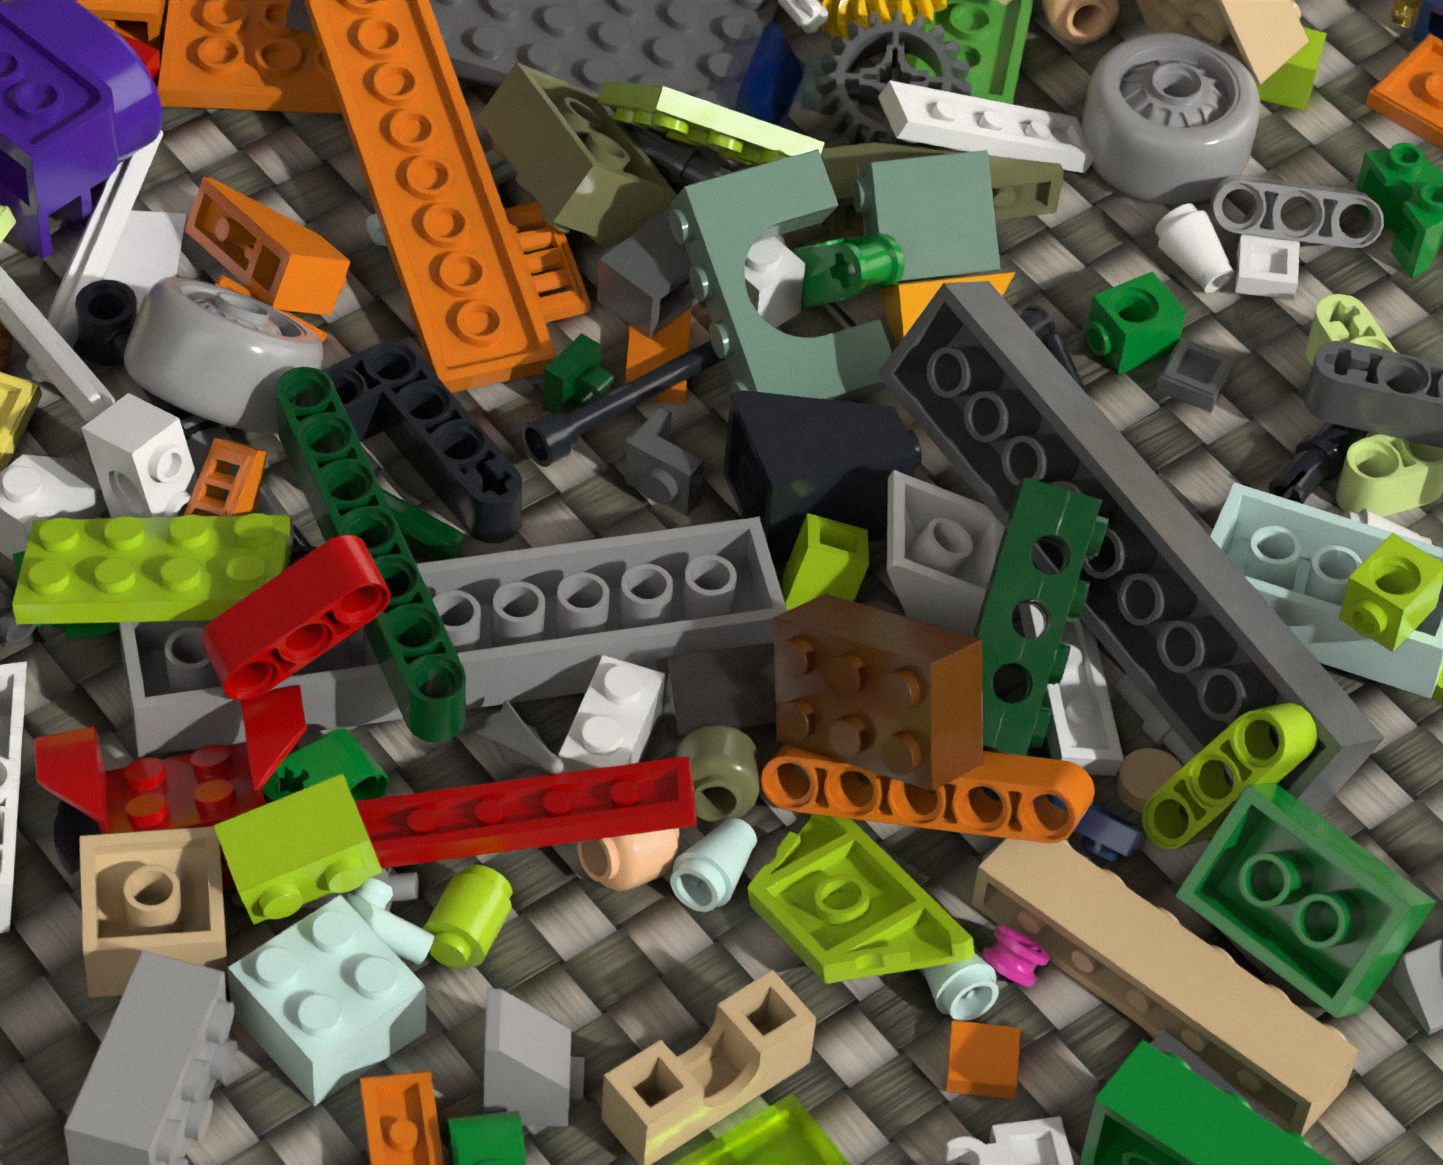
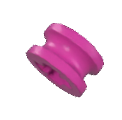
(1015, 956)

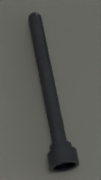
(552, 435)

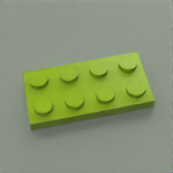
(147, 567)

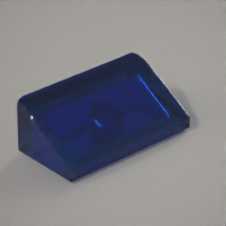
(770, 79)

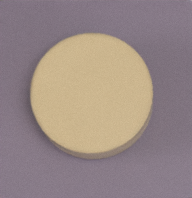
(1143, 774)

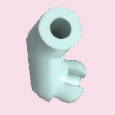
(400, 935)

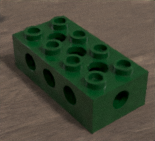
(1073, 526)

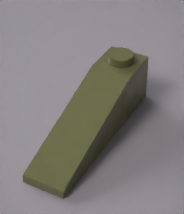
(1018, 185)

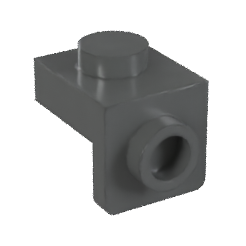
(661, 468)

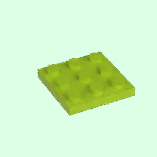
(703, 123)

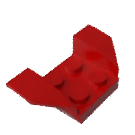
(177, 790)

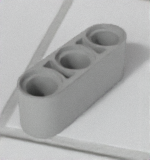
(1320, 227)

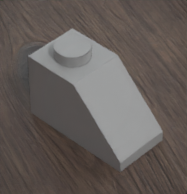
(528, 1063)

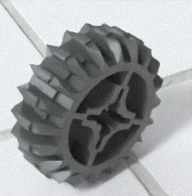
(894, 39)

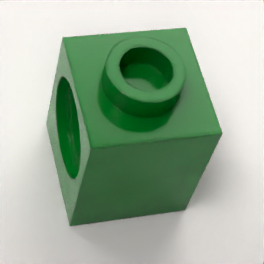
(1134, 323)

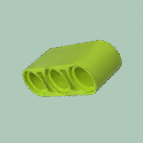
(1202, 782)

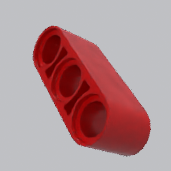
(295, 617)

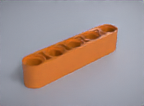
(956, 807)

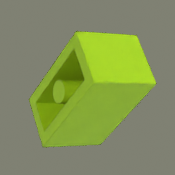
(298, 850)

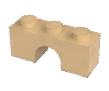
(667, 1099)

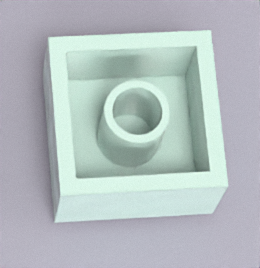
(327, 999)

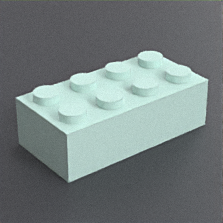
(1302, 568)

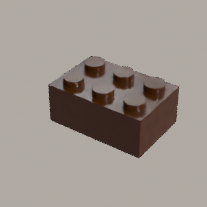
(879, 691)

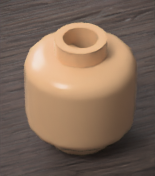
(1081, 19)
(629, 859)

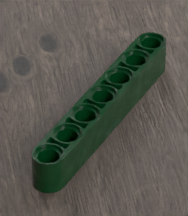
(349, 501)

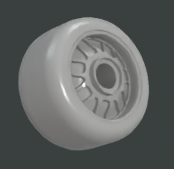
(1170, 117)
(216, 352)

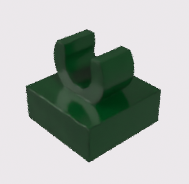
(575, 377)

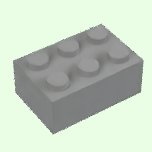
(155, 1068)

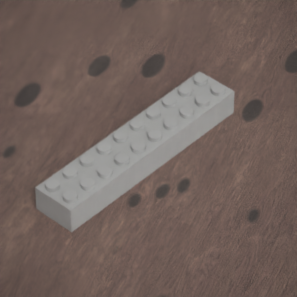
(517, 618)

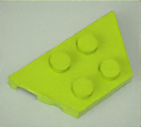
(852, 906)

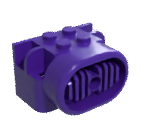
(68, 111)

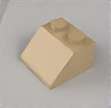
(152, 896)

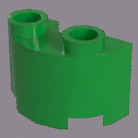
(1410, 199)

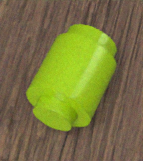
(469, 916)

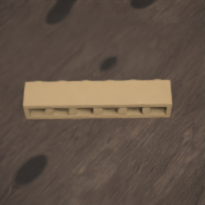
(1167, 978)

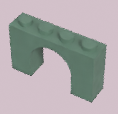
(718, 226)

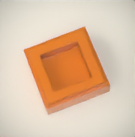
(983, 1060)

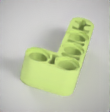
(1379, 469)

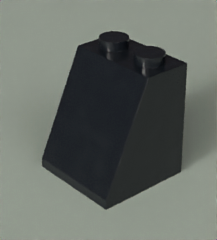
(814, 459)

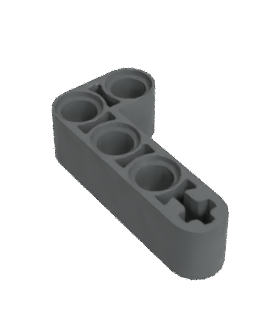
(1377, 392)

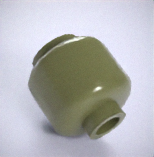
(723, 770)

